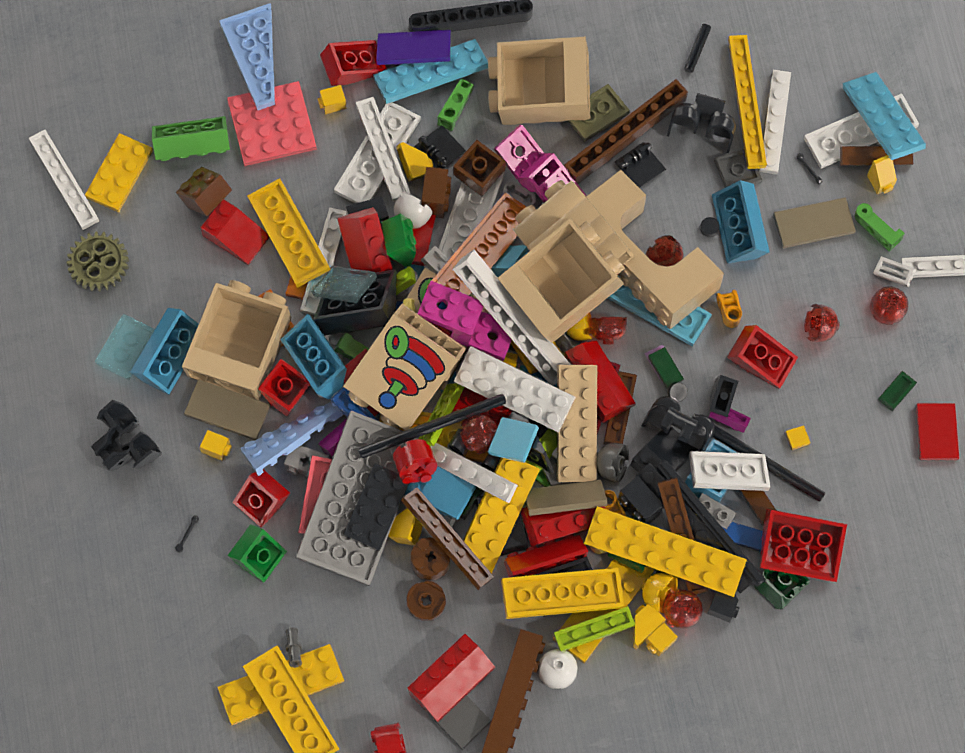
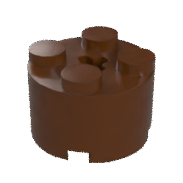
(419, 560)

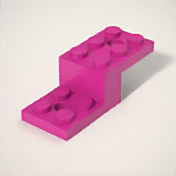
(533, 168)
(464, 319)

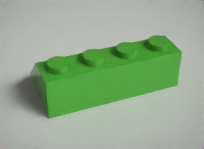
(190, 138)

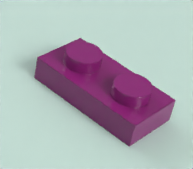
(735, 420)

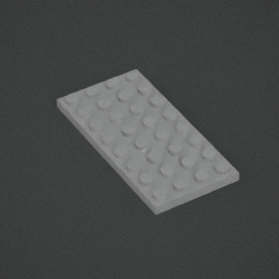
(347, 474)

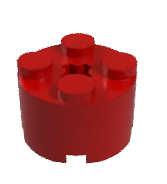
(415, 461)
(388, 739)

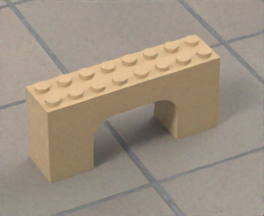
(665, 291)

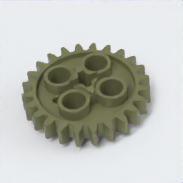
(88, 248)

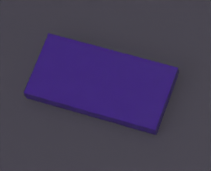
(414, 47)

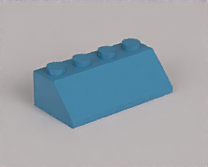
(740, 222)
(166, 350)
(315, 357)

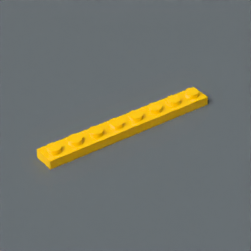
(747, 102)

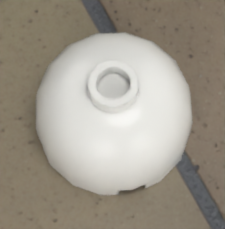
(410, 208)
(557, 669)

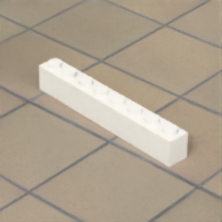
(509, 315)

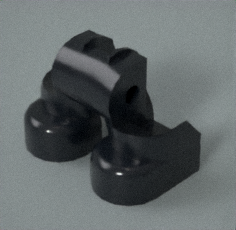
(709, 109)
(694, 430)
(112, 451)

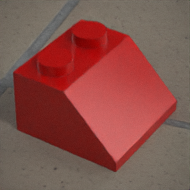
(284, 387)
(261, 497)

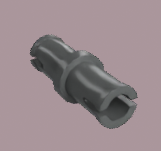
(293, 647)

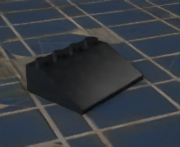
(370, 311)

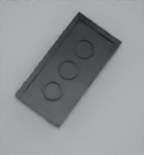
(376, 507)

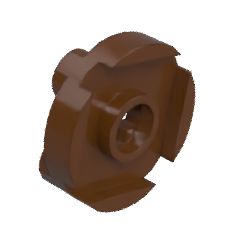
(416, 606)

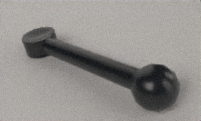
(800, 156)
(179, 548)

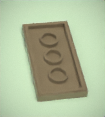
(814, 222)
(227, 409)
(566, 497)

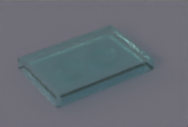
(344, 284)
(124, 346)

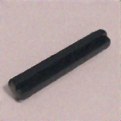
(697, 48)

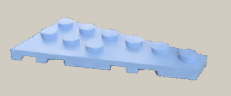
(252, 46)
(288, 437)

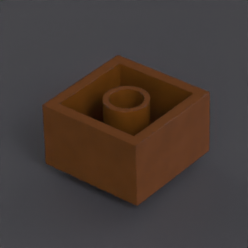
(479, 168)
(436, 190)
(203, 191)

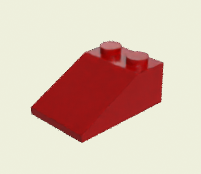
(350, 61)
(234, 232)
(762, 356)

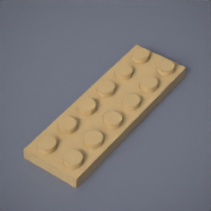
(579, 431)

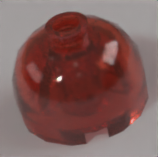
(666, 251)
(889, 305)
(821, 323)
(608, 328)
(478, 433)
(682, 609)

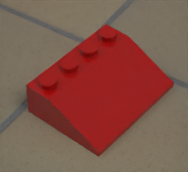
(802, 545)

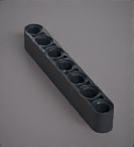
(477, 11)

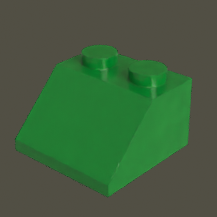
(399, 239)
(257, 553)

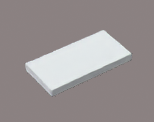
(729, 471)

